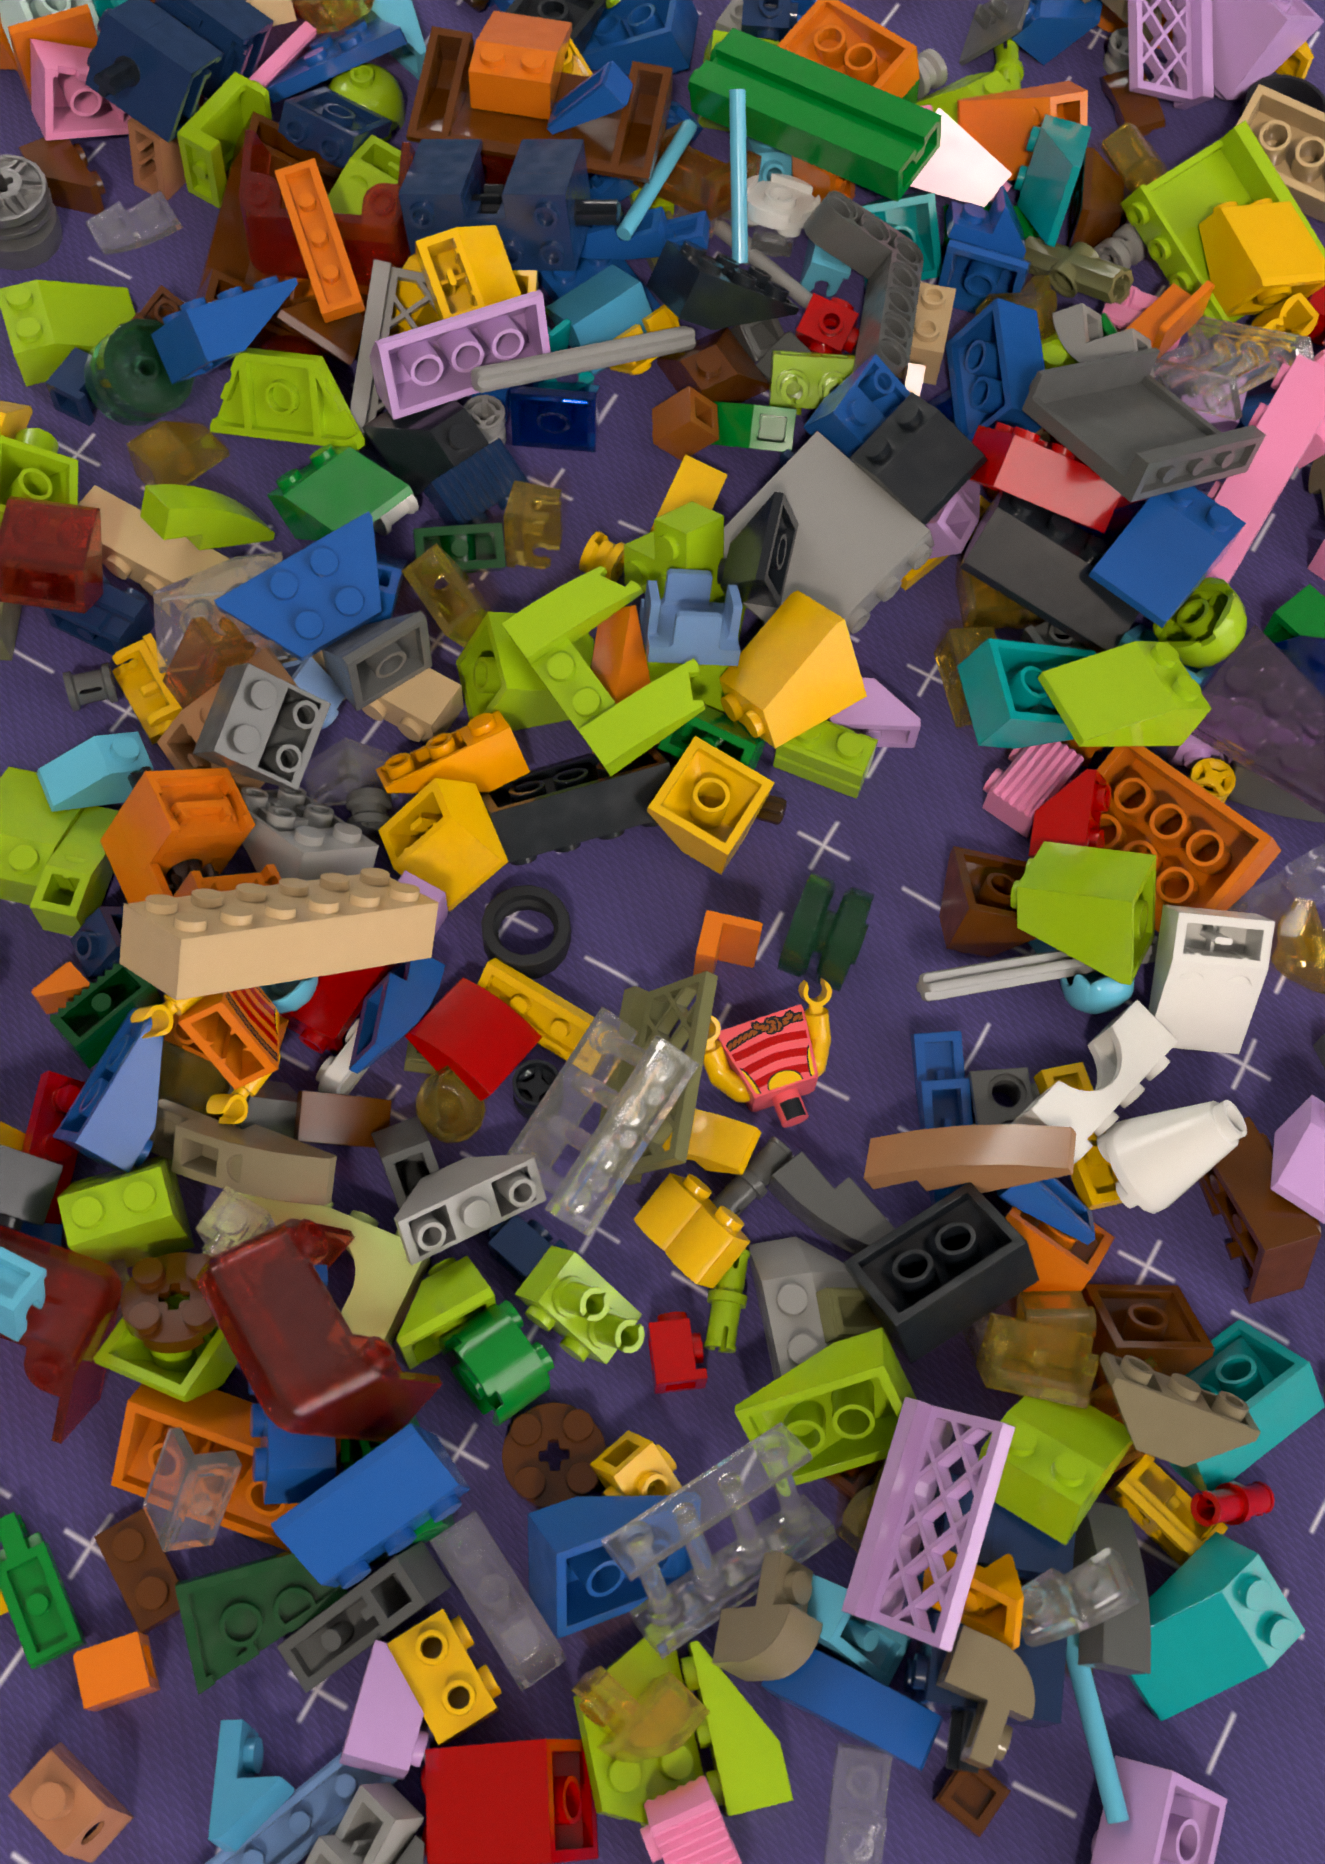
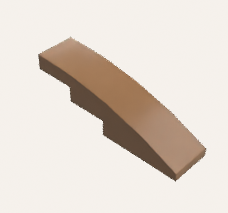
(979, 1154)

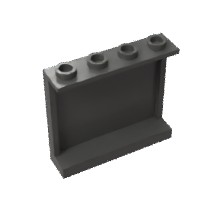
(1135, 427)

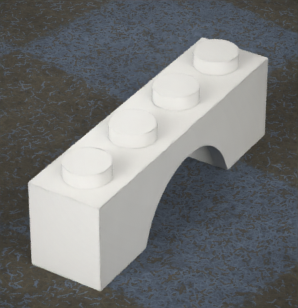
(1124, 1055)

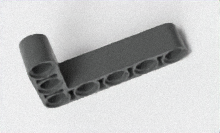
(887, 261)

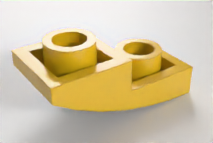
(720, 1143)

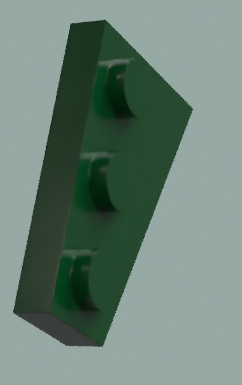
(245, 1609)

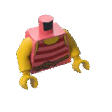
(773, 1057)

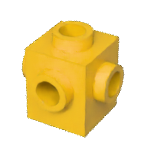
(636, 1468)

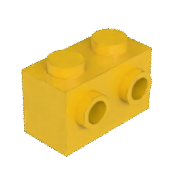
(444, 1677)

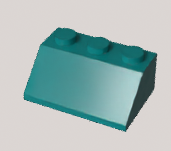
(1270, 1381)

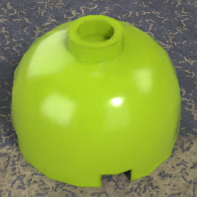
(374, 89)
(1206, 625)

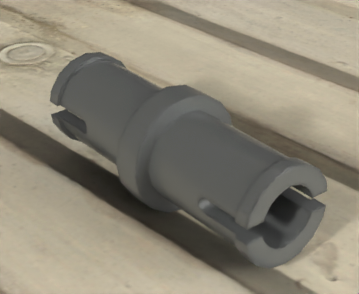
(756, 1177)

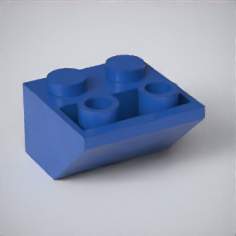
(858, 406)

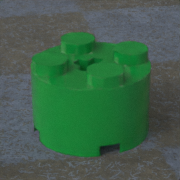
(498, 1362)

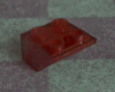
(50, 555)

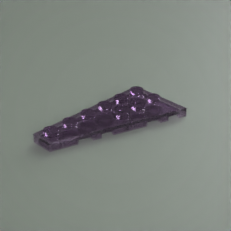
(1268, 719)

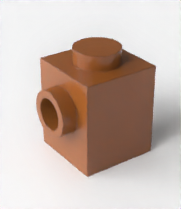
(685, 423)

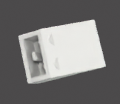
(1209, 975)

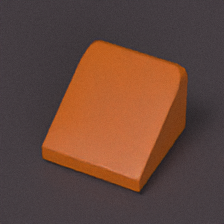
(60, 988)

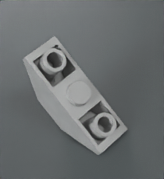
(466, 1201)

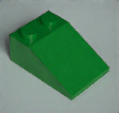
(335, 491)

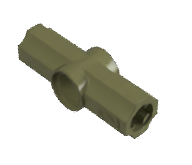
(1078, 270)

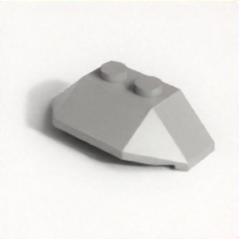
(786, 1285)

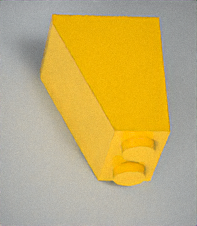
(1259, 256)
(793, 673)

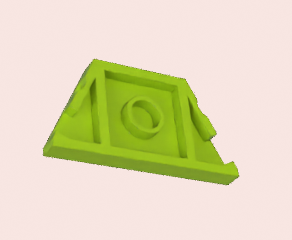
(285, 400)
(624, 1787)

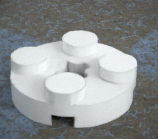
(780, 203)

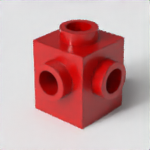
(828, 326)

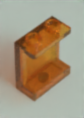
(699, 179)

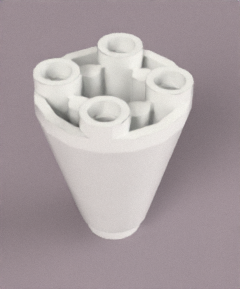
(1169, 1151)

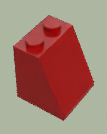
(509, 1803)

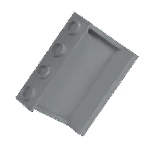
(849, 535)

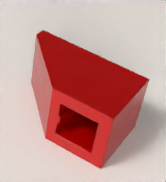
(1073, 814)

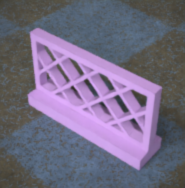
(1188, 55)
(905, 1517)

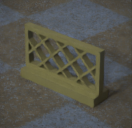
(657, 1014)

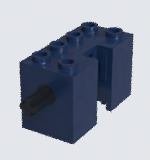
(171, 52)
(538, 213)
(1033, 1555)

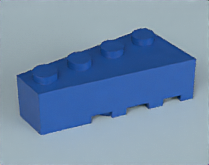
(288, 1462)

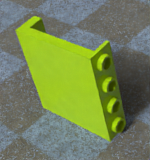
(1177, 202)

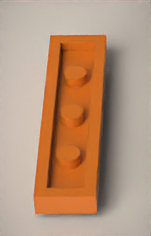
(319, 240)

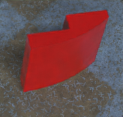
(474, 1037)

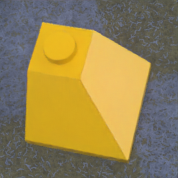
(709, 804)

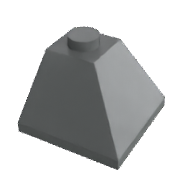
(379, 657)

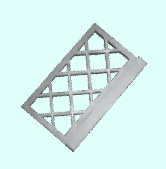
(377, 326)

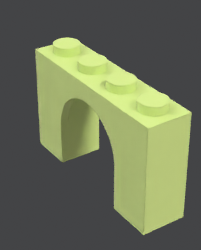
(383, 1275)

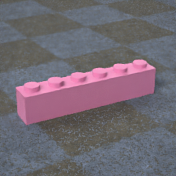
(1289, 428)

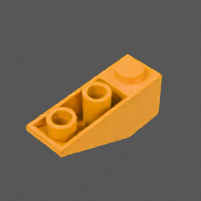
(476, 753)

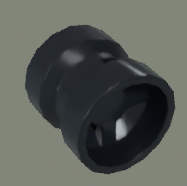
(532, 1078)

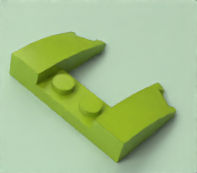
(611, 730)

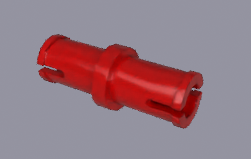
(1232, 1503)

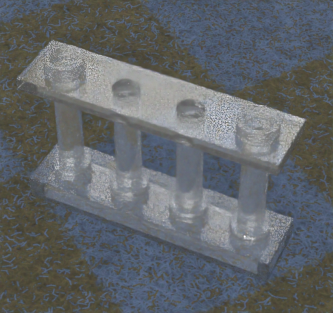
(1233, 350)
(623, 1132)
(733, 1574)

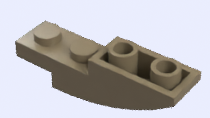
(246, 1159)

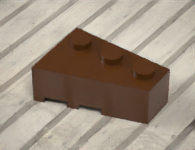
(1266, 1229)

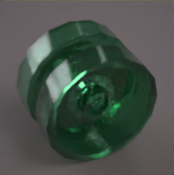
(130, 378)
(827, 932)

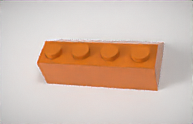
(211, 1425)

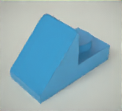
(240, 1799)

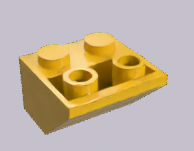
(466, 269)
(445, 839)

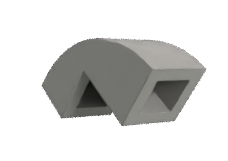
(1082, 335)

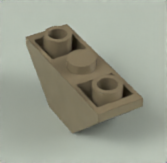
(1173, 1413)

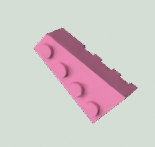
(62, 99)

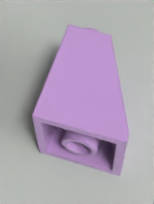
(1255, 40)

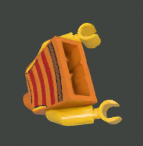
(234, 1032)

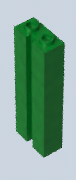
(818, 114)

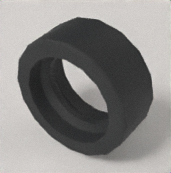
(520, 899)

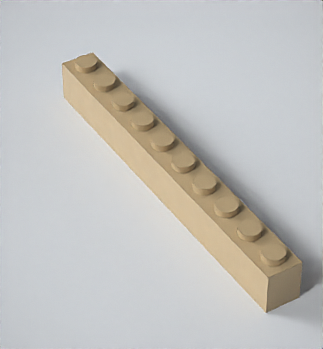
(134, 550)

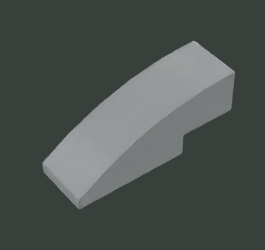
(372, 1830)

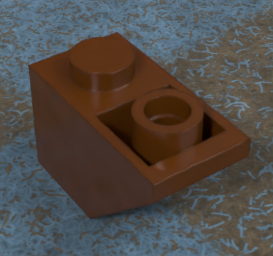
(67, 174)

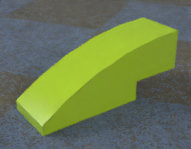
(201, 516)

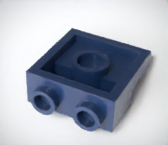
(330, 124)

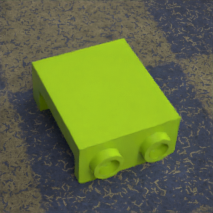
(212, 134)

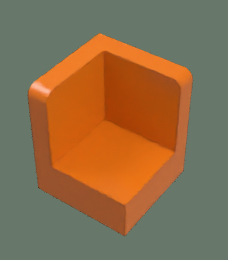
(115, 1671)

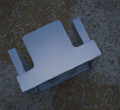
(687, 624)

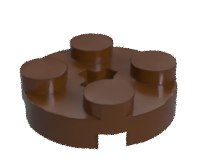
(148, 1313)
(530, 1437)

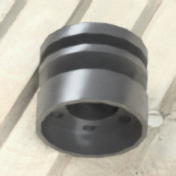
(27, 216)

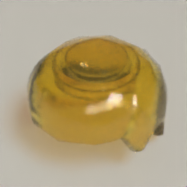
(448, 1107)

